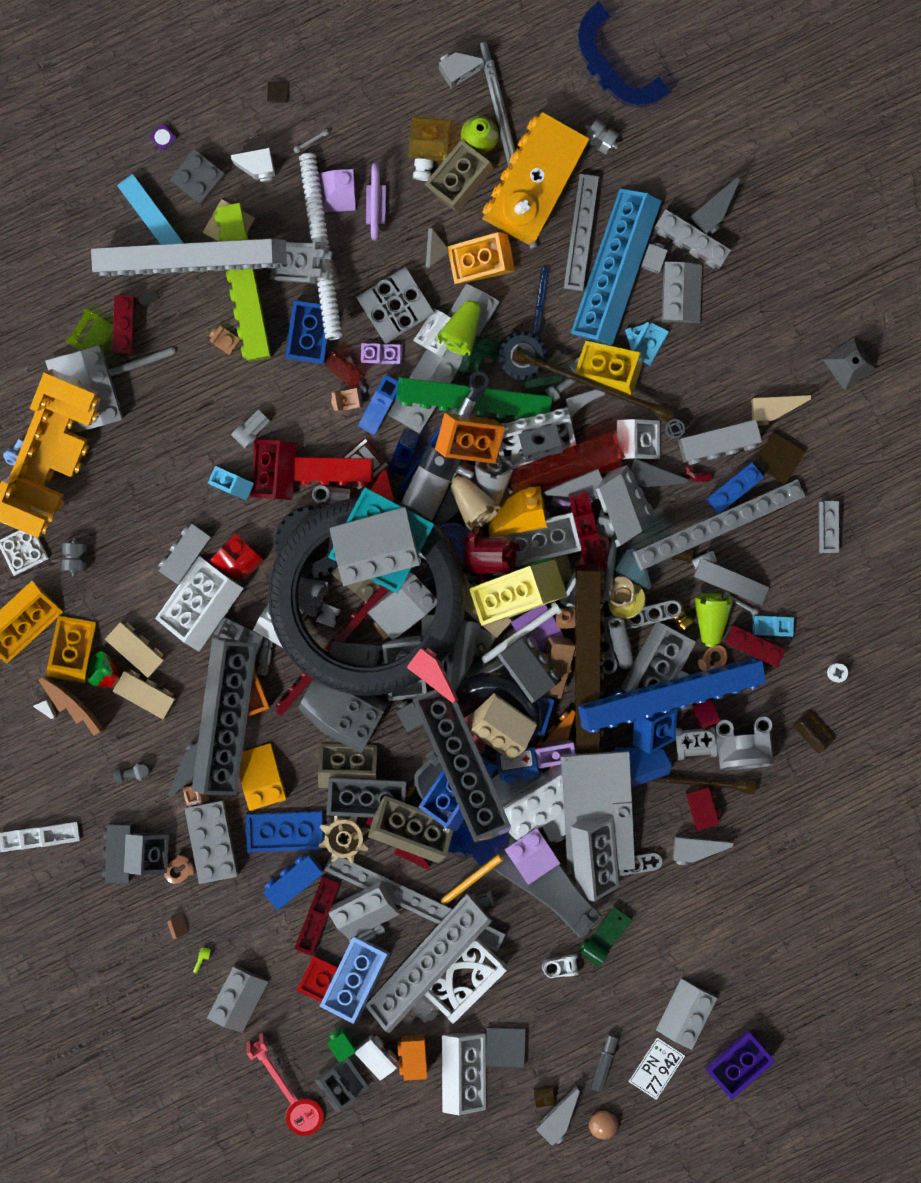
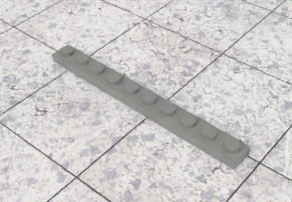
(718, 524)
(405, 897)

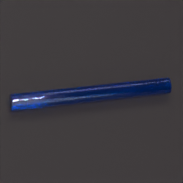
(540, 301)

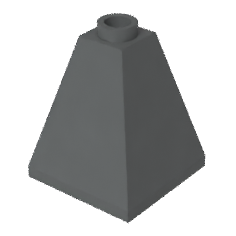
(844, 369)

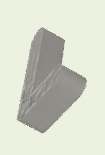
(629, 624)

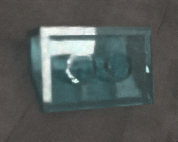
(629, 568)

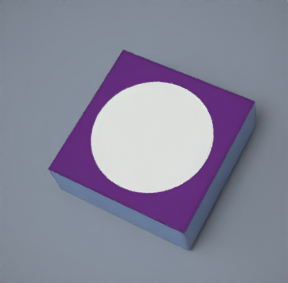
(162, 137)

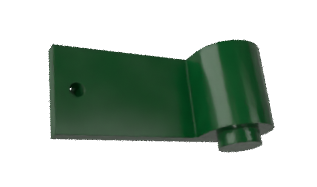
(605, 936)

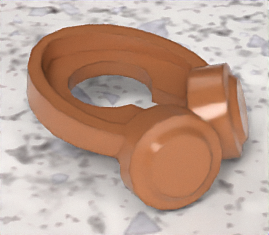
(704, 663)
(187, 871)

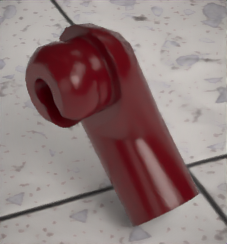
(697, 476)

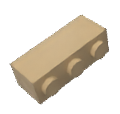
(135, 648)
(144, 694)

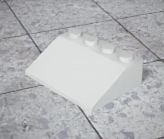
(199, 603)

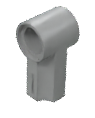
(247, 431)
(332, 494)

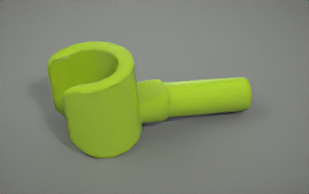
(203, 954)

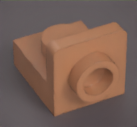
(224, 339)

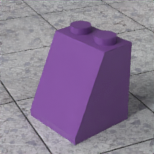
(541, 632)

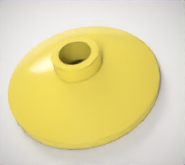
(631, 610)

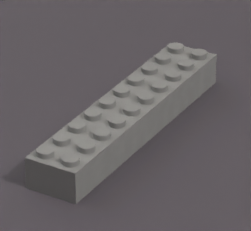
(189, 257)

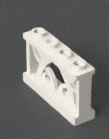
(517, 427)
(490, 975)

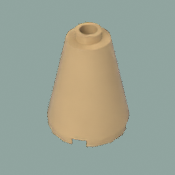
(473, 503)

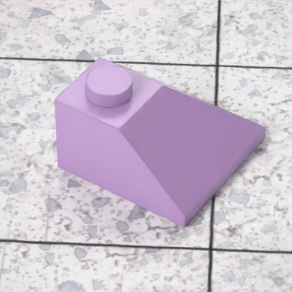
(337, 190)

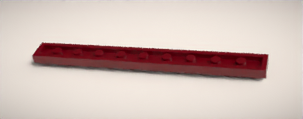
(344, 632)

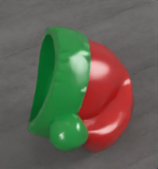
(102, 671)

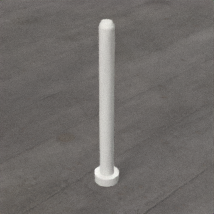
(522, 632)

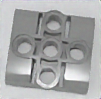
(404, 283)

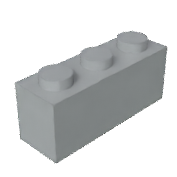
(184, 553)

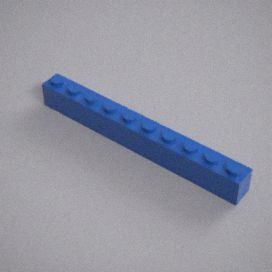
(671, 694)

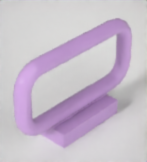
(375, 202)

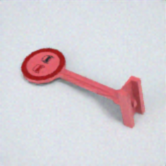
(304, 1114)

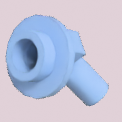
(11, 455)

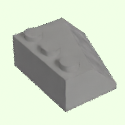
(624, 504)

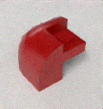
(237, 559)

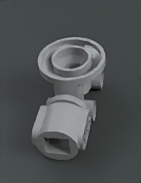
(733, 751)

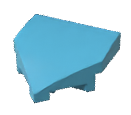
(647, 340)

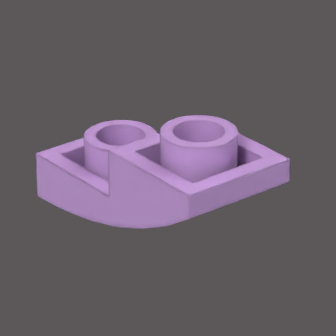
(381, 353)

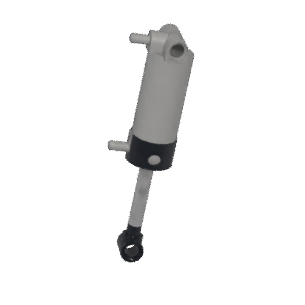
(437, 471)

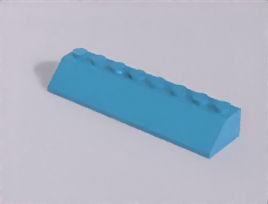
(616, 266)

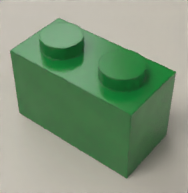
(341, 1044)

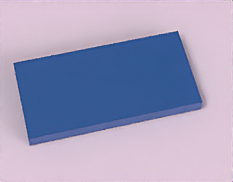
(284, 831)

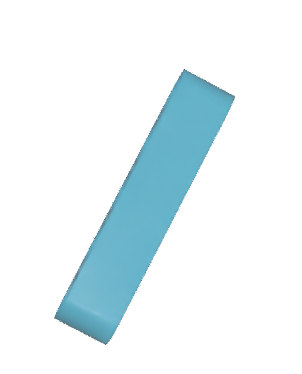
(148, 211)

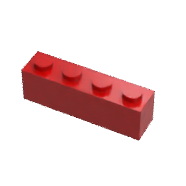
(334, 469)

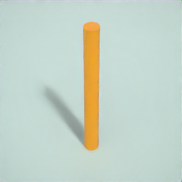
(472, 879)

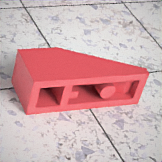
(431, 671)

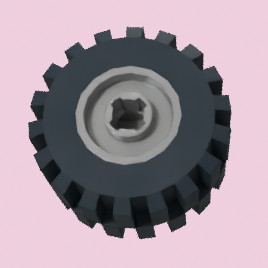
(527, 341)

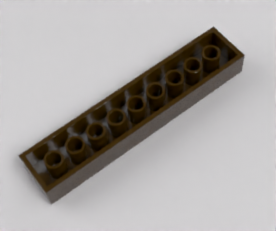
(588, 651)

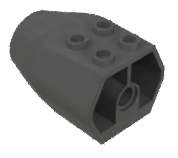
(342, 715)

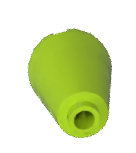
(483, 140)
(461, 329)
(712, 616)

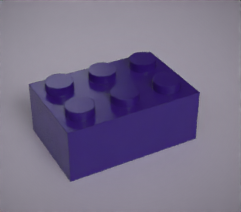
(739, 1064)

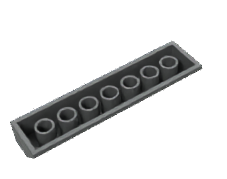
(224, 716)
(462, 766)

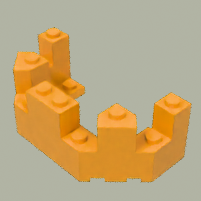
(47, 446)

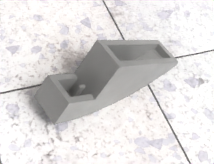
(731, 582)

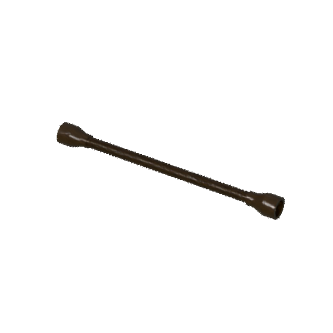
(662, 411)
(745, 786)

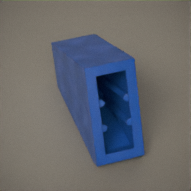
(646, 766)

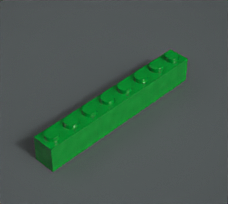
(453, 395)

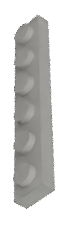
(581, 232)

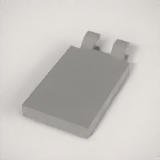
(302, 263)

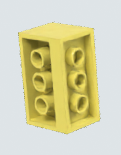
(518, 592)

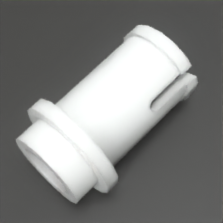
(709, 556)

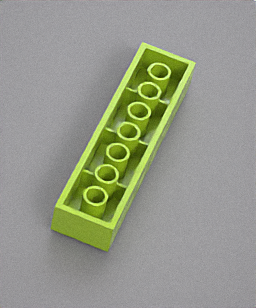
(245, 288)

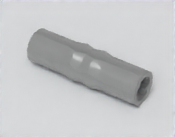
(620, 643)

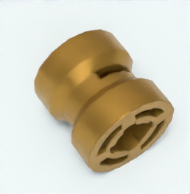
(683, 622)

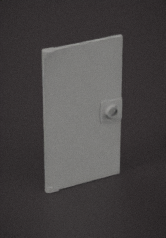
(596, 788)

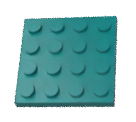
(372, 504)

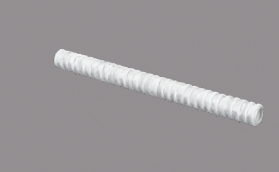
(318, 231)

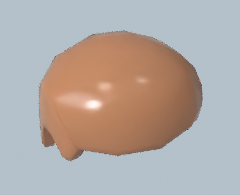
(603, 1124)

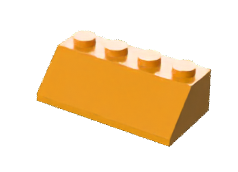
(25, 619)

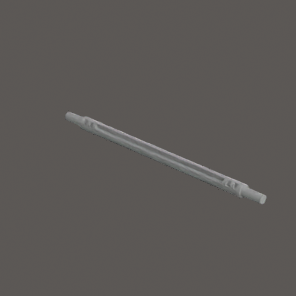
(499, 107)

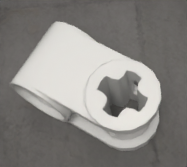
(562, 966)

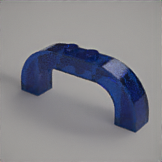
(607, 77)

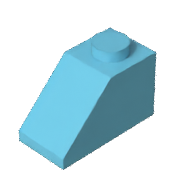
(230, 483)

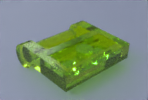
(96, 335)

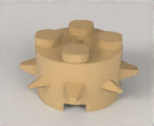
(340, 848)

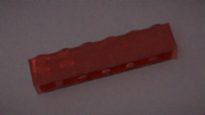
(568, 464)

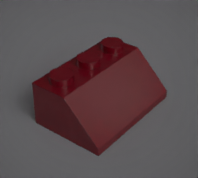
(273, 469)

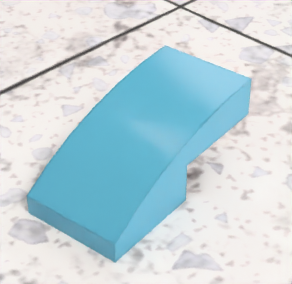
(772, 626)

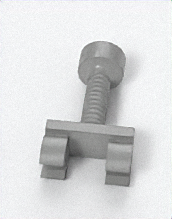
(555, 392)

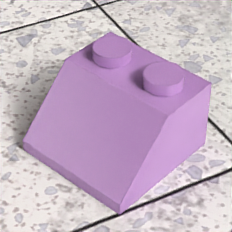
(532, 856)

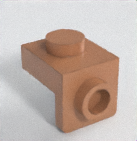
(347, 399)
(566, 618)

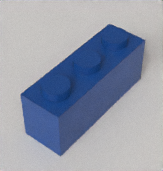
(734, 488)

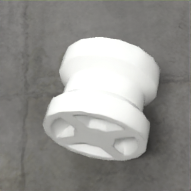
(836, 669)

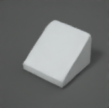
(46, 708)

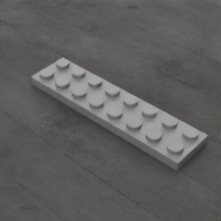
(428, 963)

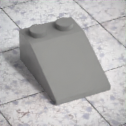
(402, 610)

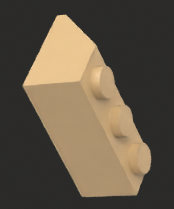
(502, 727)

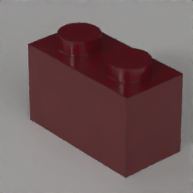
(702, 808)

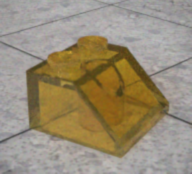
(429, 138)

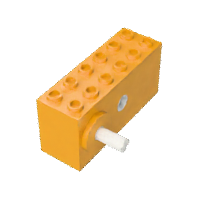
(548, 156)

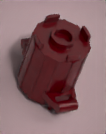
(489, 555)

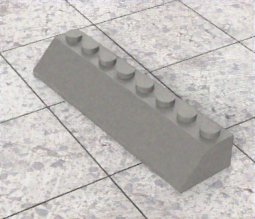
(444, 368)

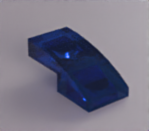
(461, 840)

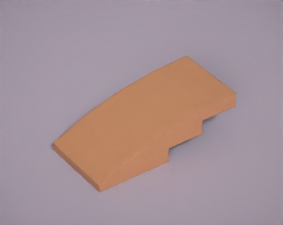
(66, 700)

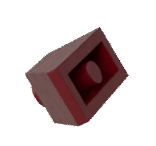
(705, 713)

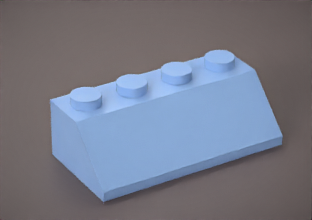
(355, 979)

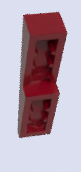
(316, 916)

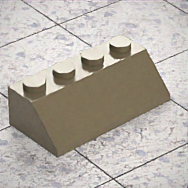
(410, 830)

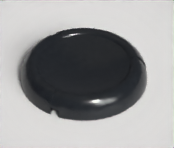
(479, 688)

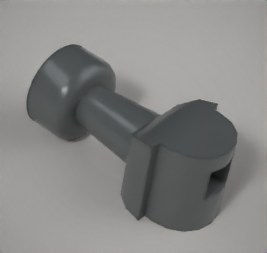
(139, 771)

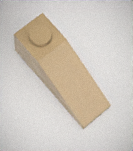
(768, 409)

